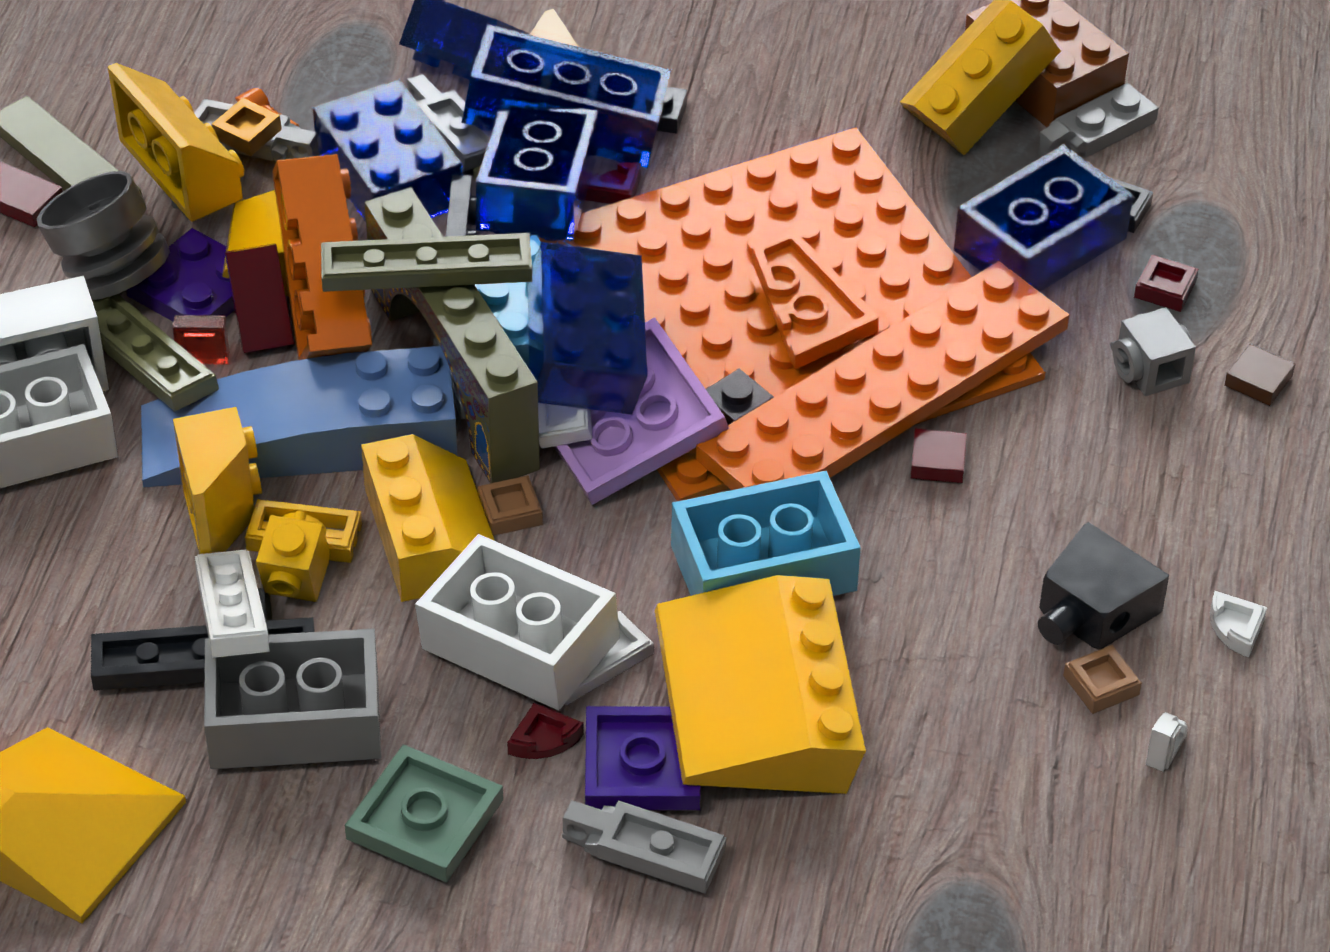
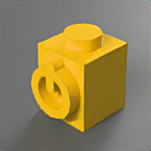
(293, 556)

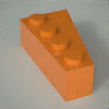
(313, 211)

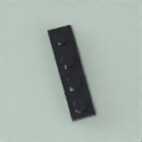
(162, 655)

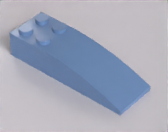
(317, 411)

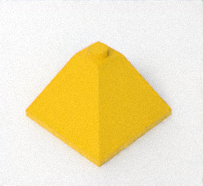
(74, 821)

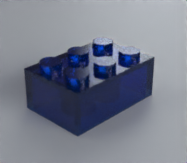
(387, 146)
(536, 170)
(1044, 219)
(587, 328)

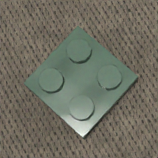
(424, 813)

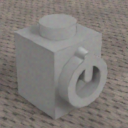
(1154, 352)

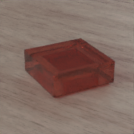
(203, 337)

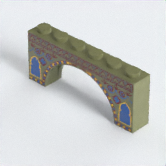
(489, 373)

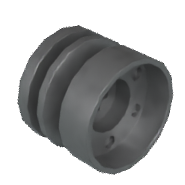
(104, 234)

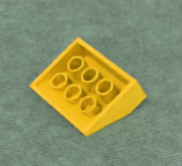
(761, 687)

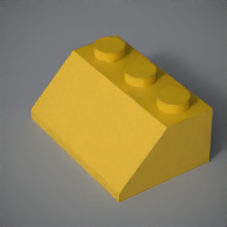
(981, 74)
(174, 144)
(421, 508)

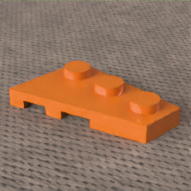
(809, 299)

